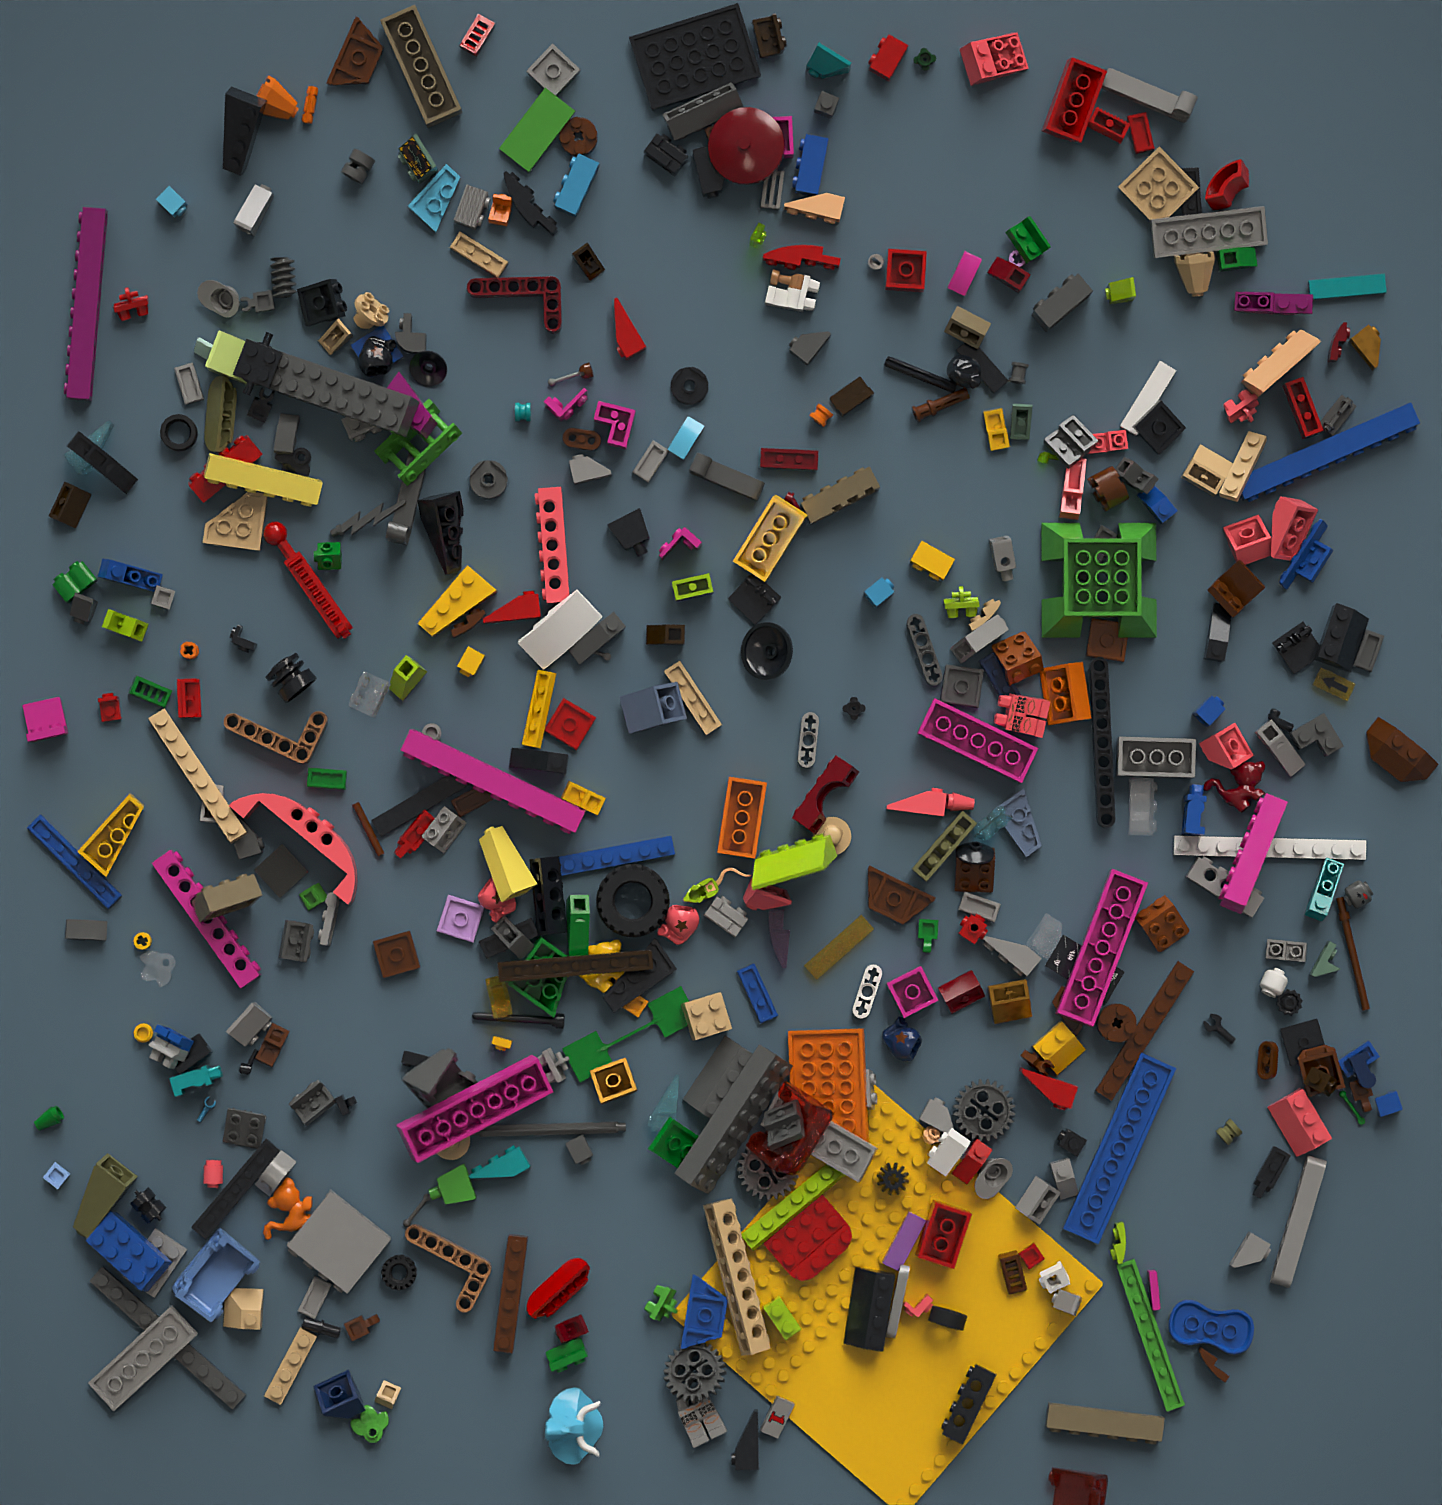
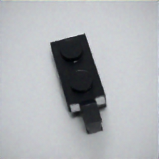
(1270, 1171)

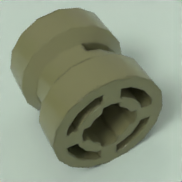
(1229, 1132)

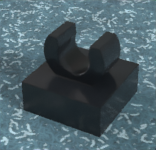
(344, 1104)

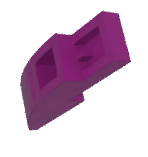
(1273, 303)

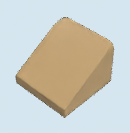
(387, 1394)

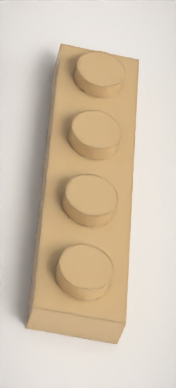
(1243, 466)
(693, 698)
(290, 1366)

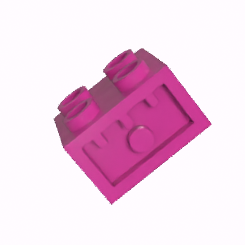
(556, 406)
(689, 540)
(45, 719)

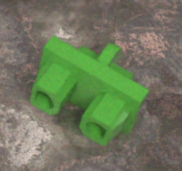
(664, 1305)

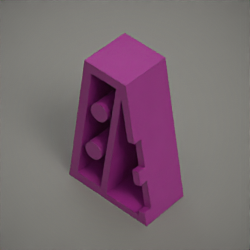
(423, 421)

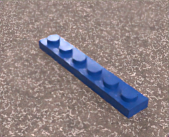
(616, 855)

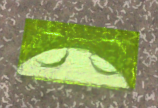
(758, 235)

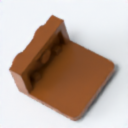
(1018, 657)
(1162, 923)

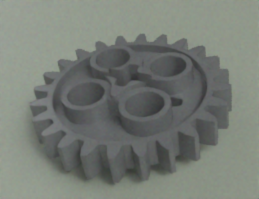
(973, 1124)
(753, 1178)
(706, 1384)

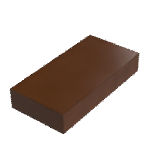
(470, 801)

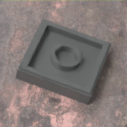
(962, 686)

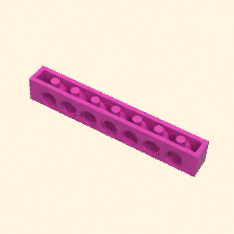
(252, 969)

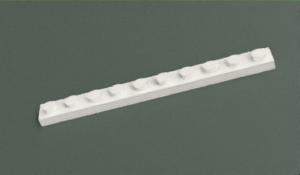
(1278, 849)

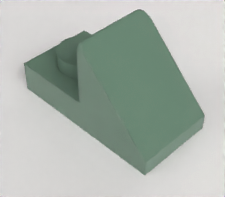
(1021, 421)
(1322, 965)

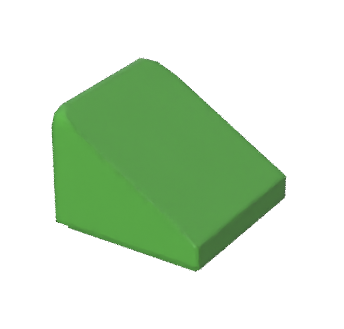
(313, 896)

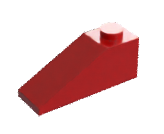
(627, 337)
(521, 608)

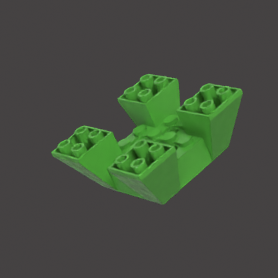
(1064, 615)

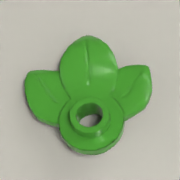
(368, 1421)

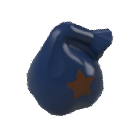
(902, 1040)

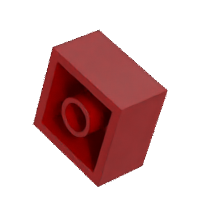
(906, 270)

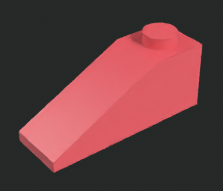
(926, 803)

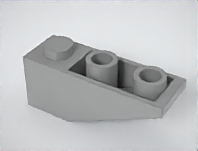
(1280, 747)
(1018, 955)

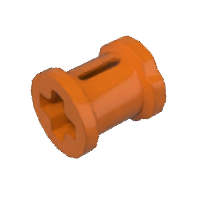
(195, 650)

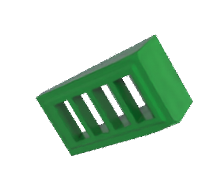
(135, 683)

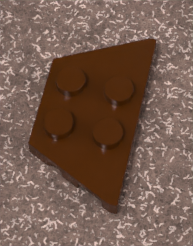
(357, 57)
(894, 897)

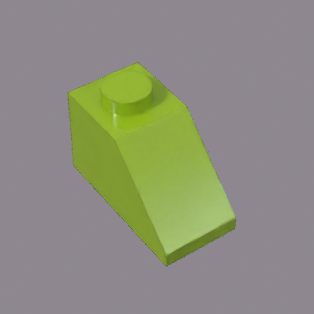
(1121, 291)

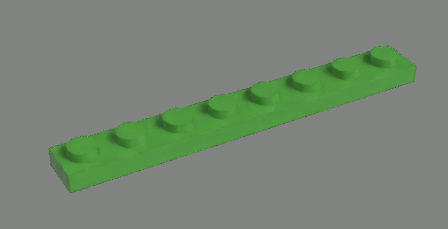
(1150, 1335)

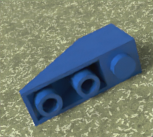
(129, 575)

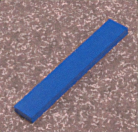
(74, 862)

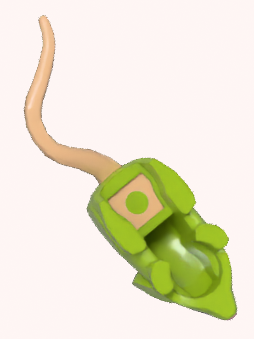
(707, 887)

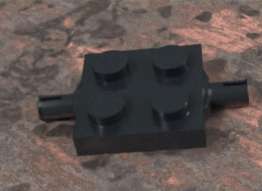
(257, 363)

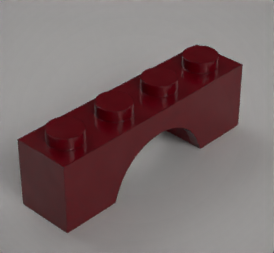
(836, 775)

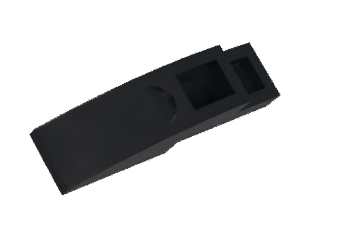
(522, 198)
(102, 462)

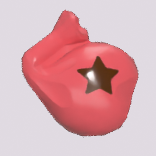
(490, 900)
(680, 924)

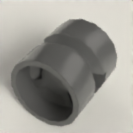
(359, 159)

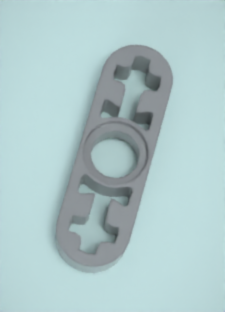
(805, 725)

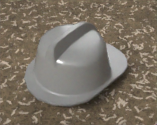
(219, 298)
(992, 1177)

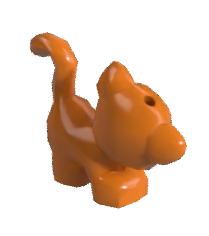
(287, 1199)

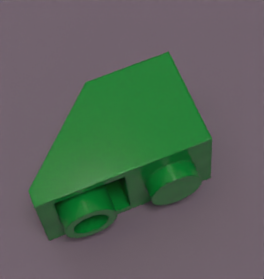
(1236, 258)

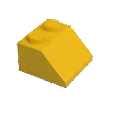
(1059, 1047)

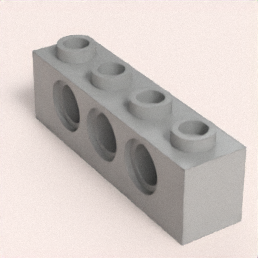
(1197, 873)

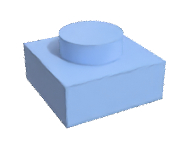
(56, 1175)

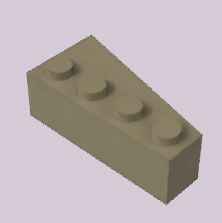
(840, 495)

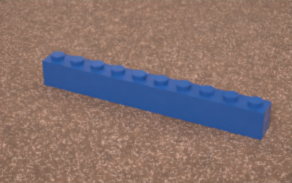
(1330, 450)

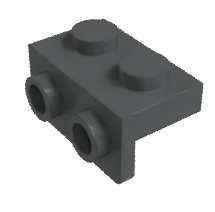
(296, 941)
(312, 1102)

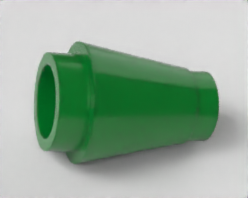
(49, 1118)

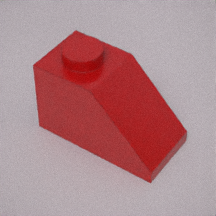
(971, 1161)

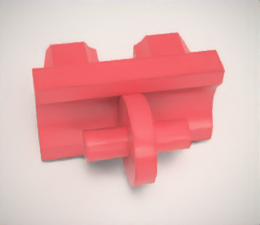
(1244, 409)

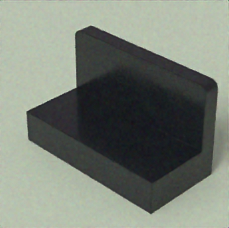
(197, 1052)

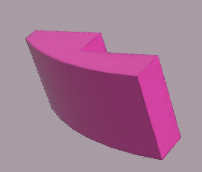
(964, 273)

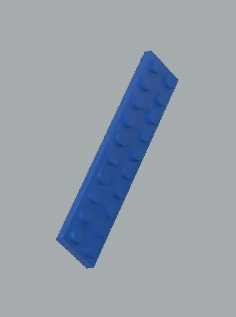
(1119, 1148)

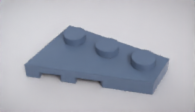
(1022, 826)

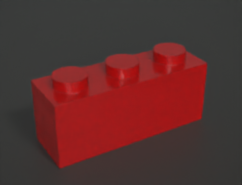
(1302, 408)

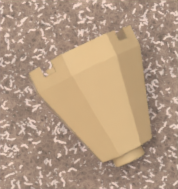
(1195, 271)

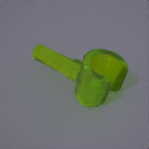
(1045, 456)

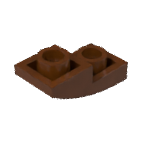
(473, 619)

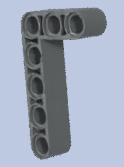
(401, 526)

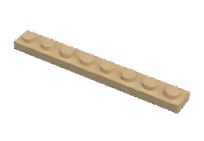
(197, 776)

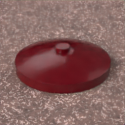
(746, 145)

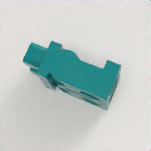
(195, 1078)

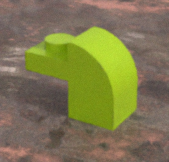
(125, 625)

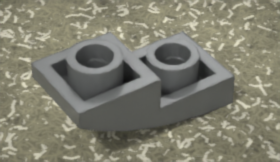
(286, 434)
(86, 930)

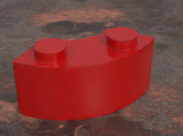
(1227, 184)

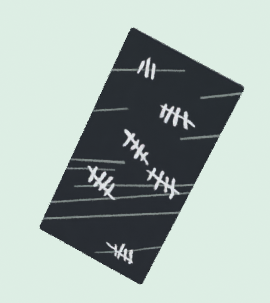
(1063, 960)

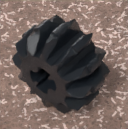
(886, 1181)

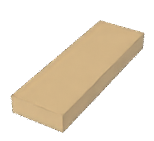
(479, 254)

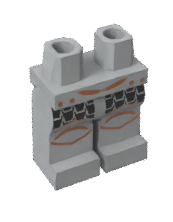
(692, 1418)

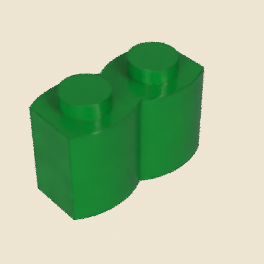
(76, 580)

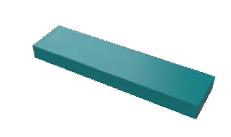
(1347, 286)

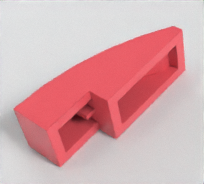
(1073, 490)

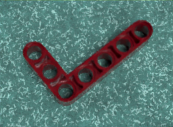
(523, 291)

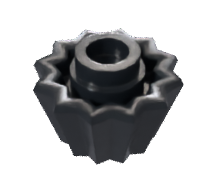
(1289, 1002)

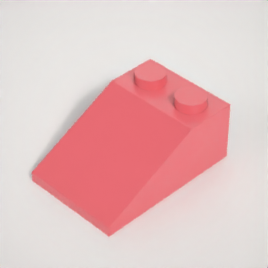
(1290, 526)

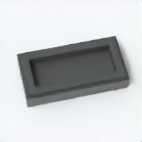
(1368, 650)

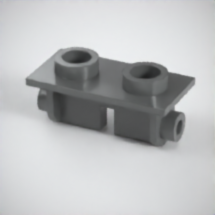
(1337, 414)

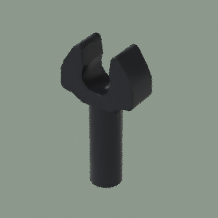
(1217, 1027)

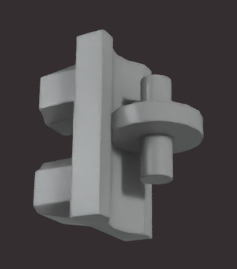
(556, 1072)

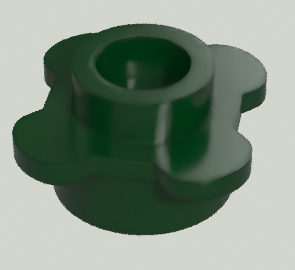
(924, 53)

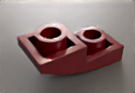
(1340, 337)

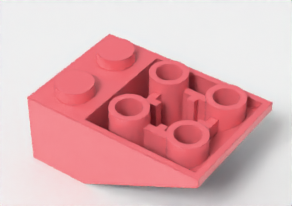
(993, 58)

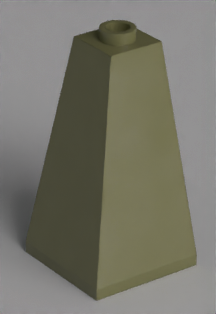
(104, 1190)

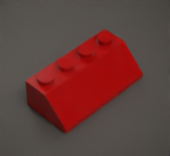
(1074, 100)

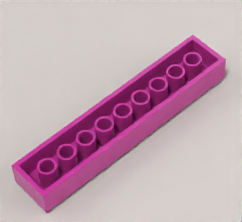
(493, 780)

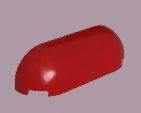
(558, 1288)

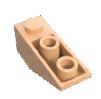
(822, 206)

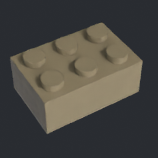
(226, 897)

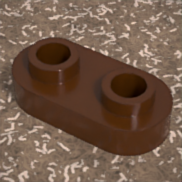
(581, 439)
(1267, 1060)

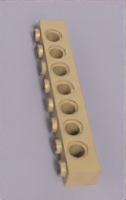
(729, 1269)

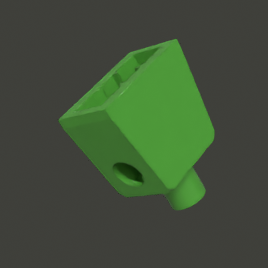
(454, 1186)

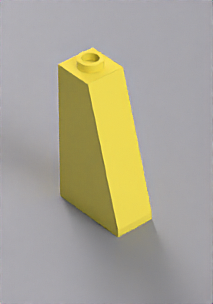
(505, 864)

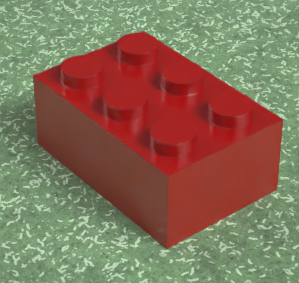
(943, 1234)

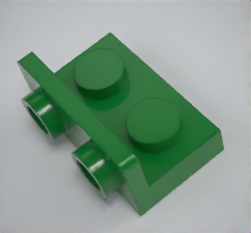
(1028, 239)

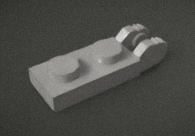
(329, 917)

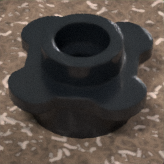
(854, 703)

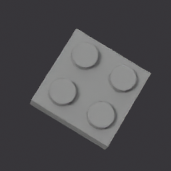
(553, 70)

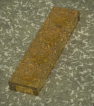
(839, 947)

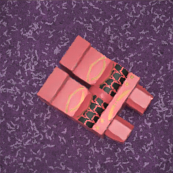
(1016, 714)

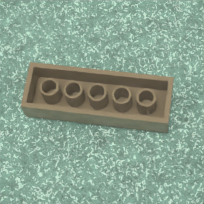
(421, 66)

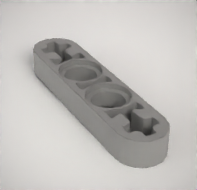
(897, 1301)

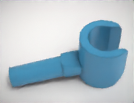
(206, 1108)

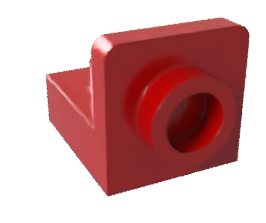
(109, 707)

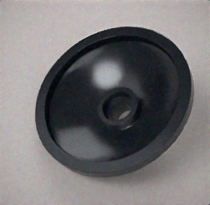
(758, 647)

